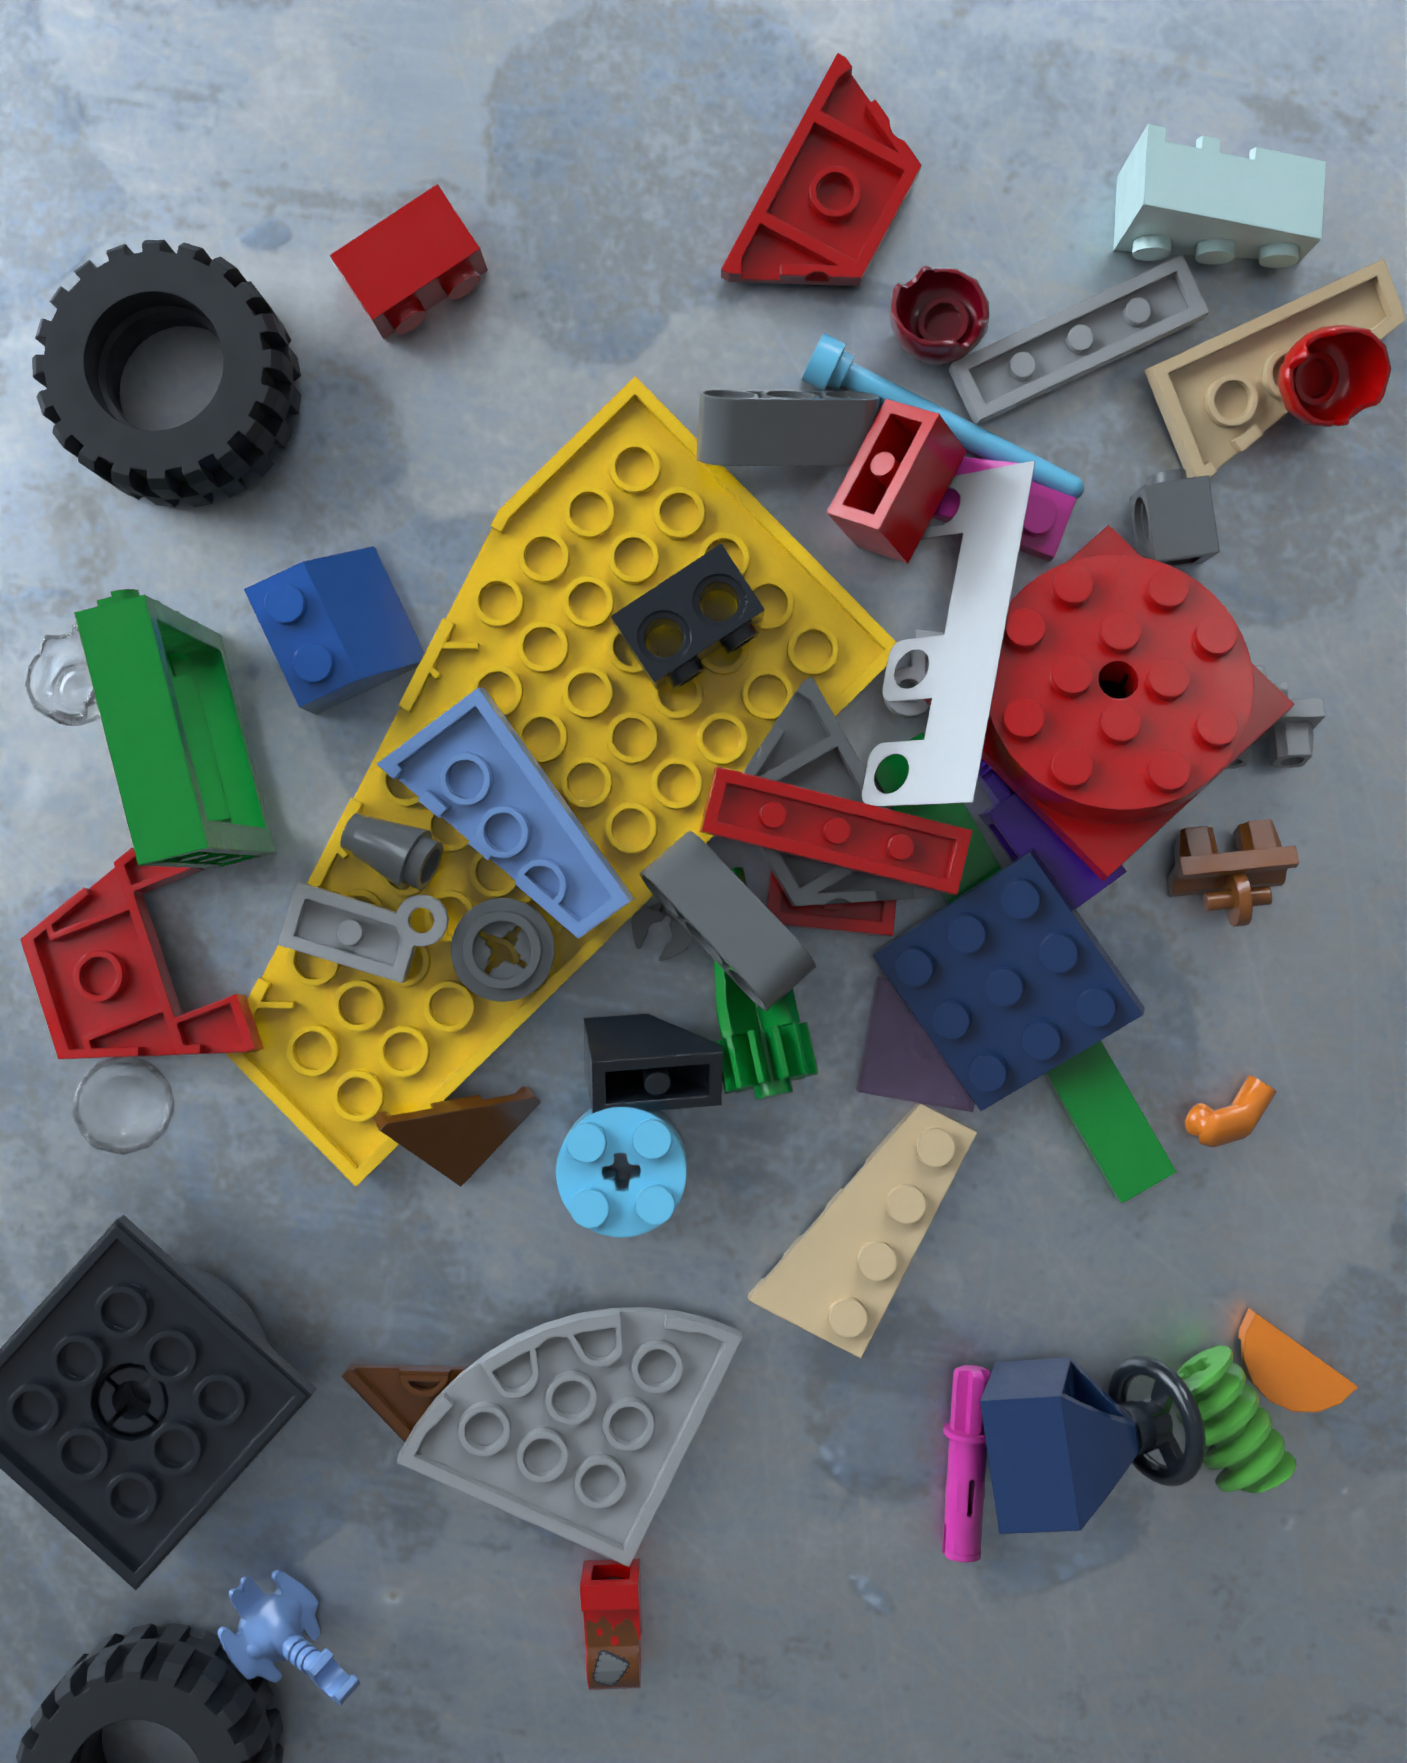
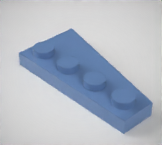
(499, 798)

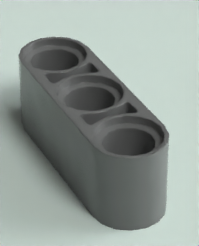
(783, 427)
(728, 920)

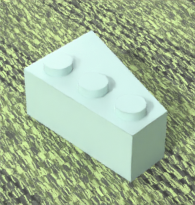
(1217, 203)

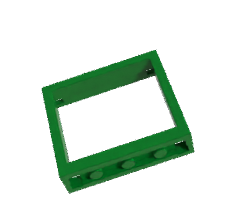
(174, 734)

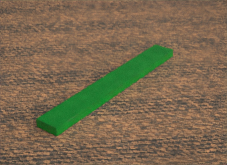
(1089, 1081)

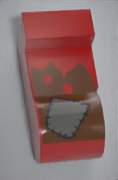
(612, 1623)

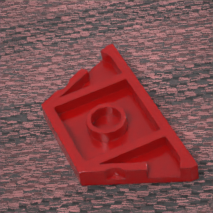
(828, 193)

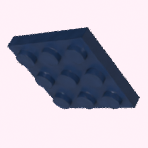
(1008, 981)

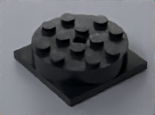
(95, 1455)

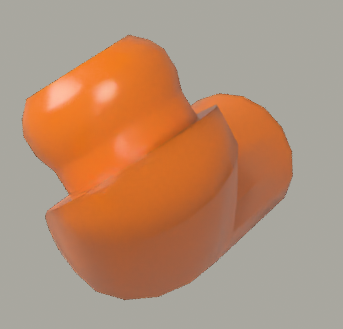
(1233, 1121)

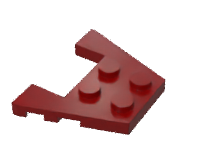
(109, 982)

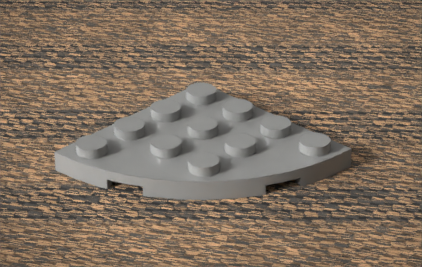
(578, 1421)

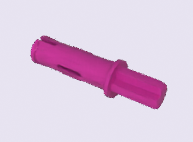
(965, 1466)

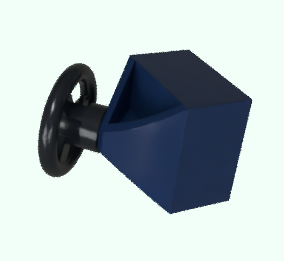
(1066, 1442)

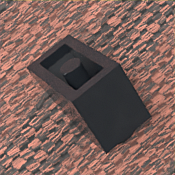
(649, 1064)

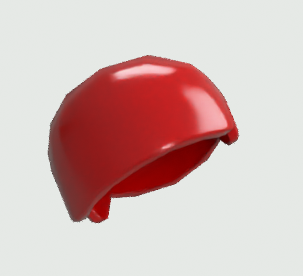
(1334, 375)

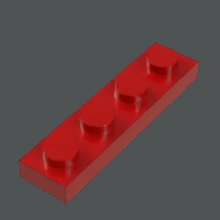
(835, 831)

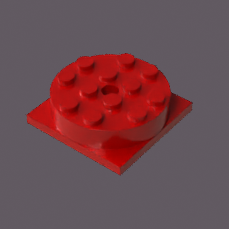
(1109, 766)

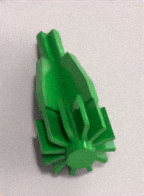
(758, 1045)

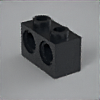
(678, 605)

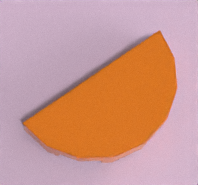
(1287, 1370)

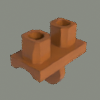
(1231, 879)

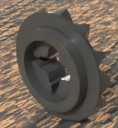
(473, 954)

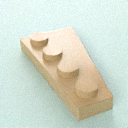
(1227, 388)
(858, 1249)

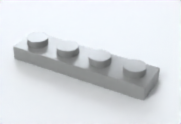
(1078, 340)

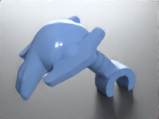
(273, 1632)

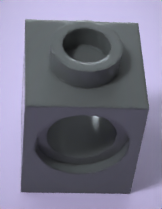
(1175, 519)

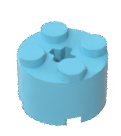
(596, 1193)

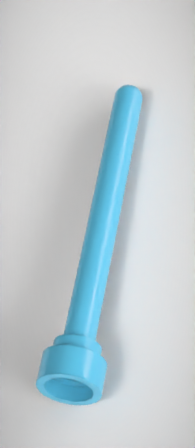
(835, 368)

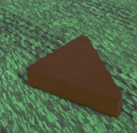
(459, 1132)
(400, 1391)

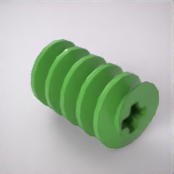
(1235, 1425)

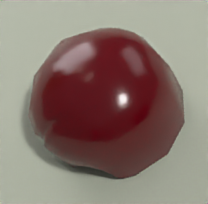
(939, 315)

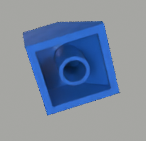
(335, 627)

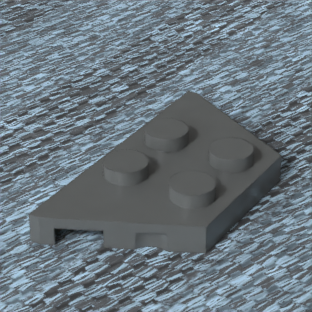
(814, 753)

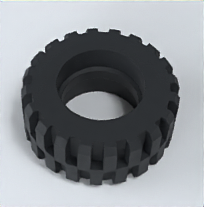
(110, 317)
(160, 1680)

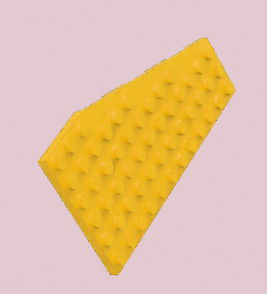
(629, 759)

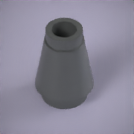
(393, 849)

